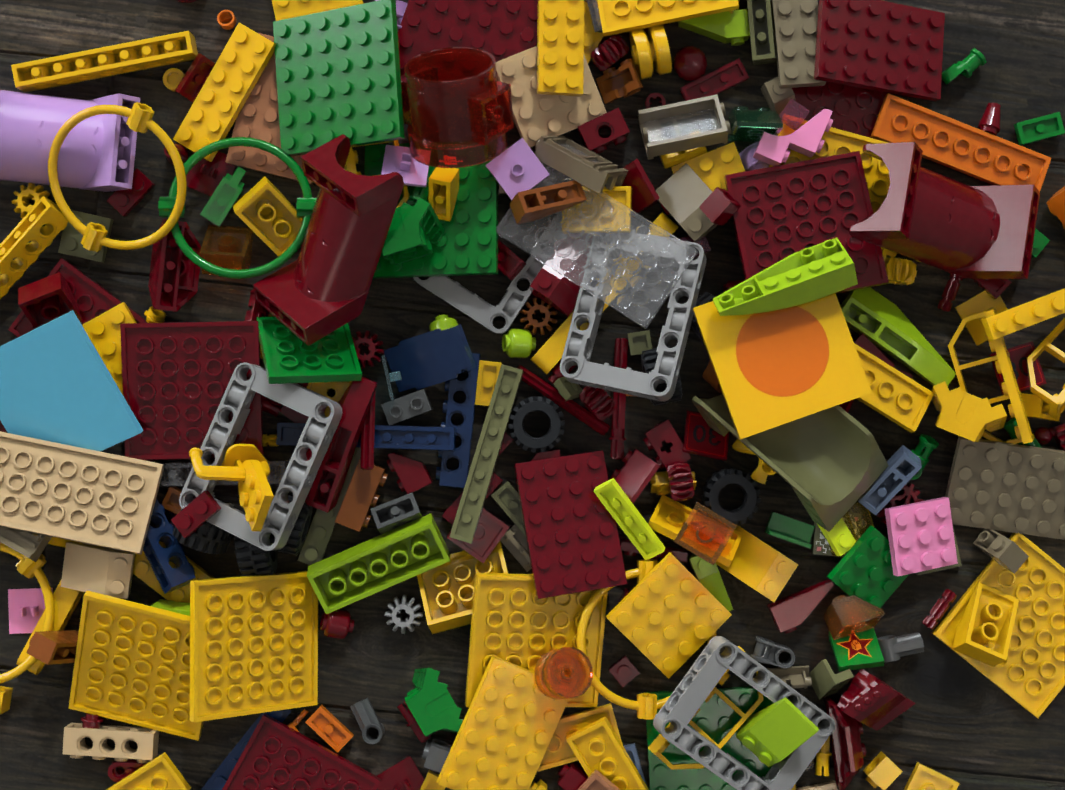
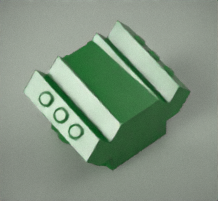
(412, 233)
(432, 703)

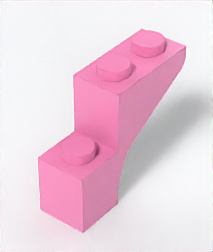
(805, 140)

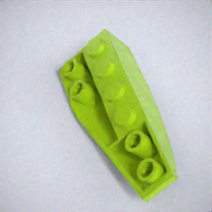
(792, 281)
(894, 334)

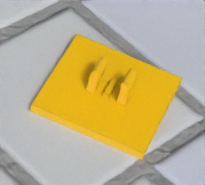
(980, 303)

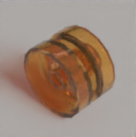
(563, 673)

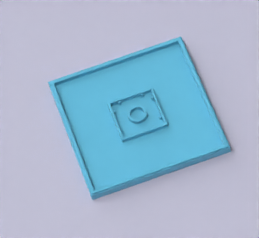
(61, 389)

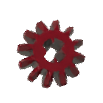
(609, 52)
(373, 348)
(597, 402)
(680, 481)

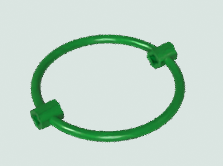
(303, 206)

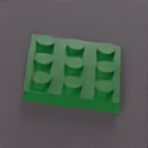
(867, 569)

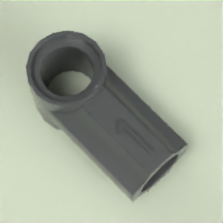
(896, 647)
(367, 718)

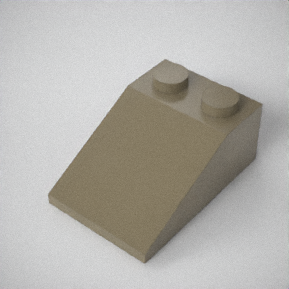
(682, 198)

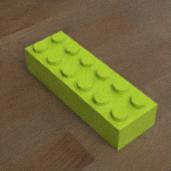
(378, 563)

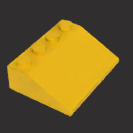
(450, 588)

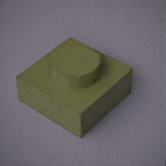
(639, 342)
(567, 389)

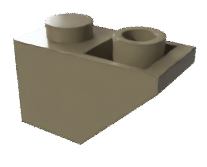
(1001, 549)

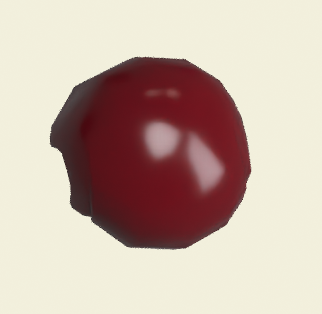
(690, 63)

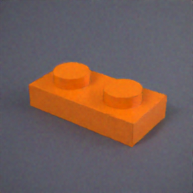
(329, 728)

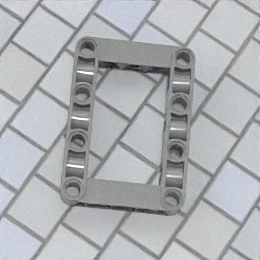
(479, 309)
(668, 363)
(299, 472)
(695, 689)

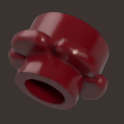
(92, 721)

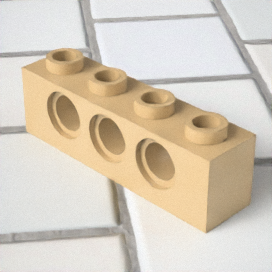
(75, 744)

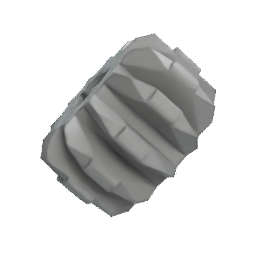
(409, 609)

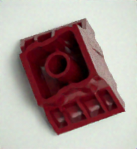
(873, 701)

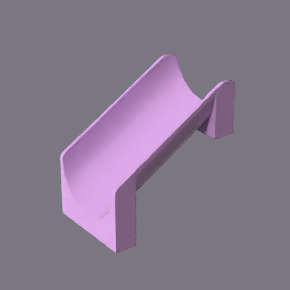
(93, 155)

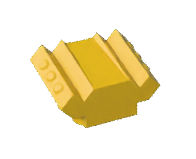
(966, 413)

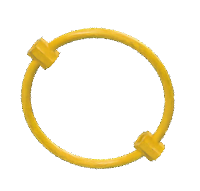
(139, 121)
(30, 569)
(646, 702)

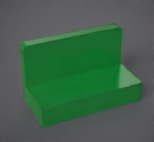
(789, 529)

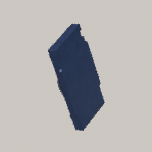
(430, 358)

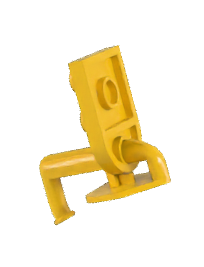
(250, 469)

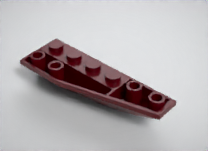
(337, 460)

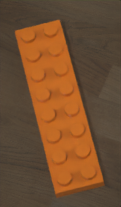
(959, 145)

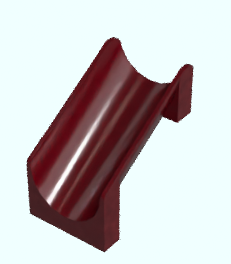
(948, 223)
(339, 248)

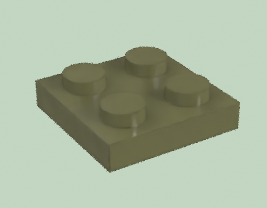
(71, 238)

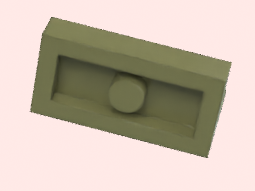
(826, 682)

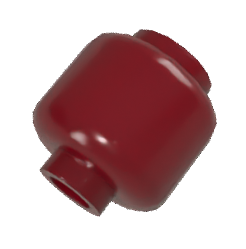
(337, 624)

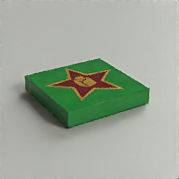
(857, 651)

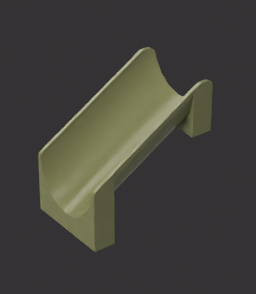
(822, 456)

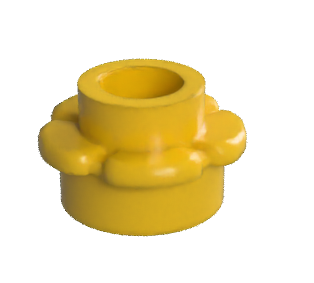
(154, 315)

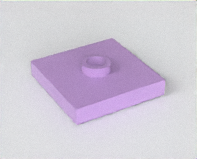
(517, 169)

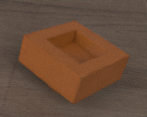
(171, 500)

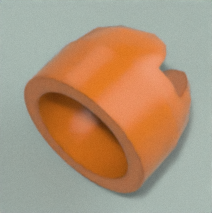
(225, 17)

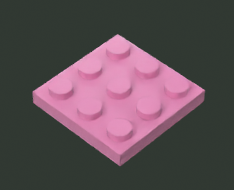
(921, 536)

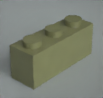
(761, 31)

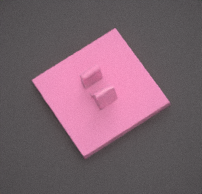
(25, 609)

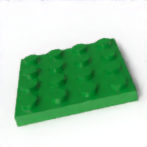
(293, 361)

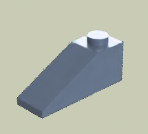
(901, 469)

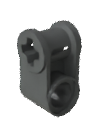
(770, 653)

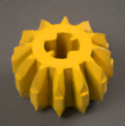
(30, 192)
(900, 271)

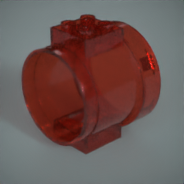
(455, 107)

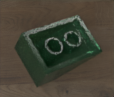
(751, 124)

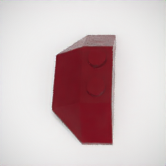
(172, 274)
(845, 744)

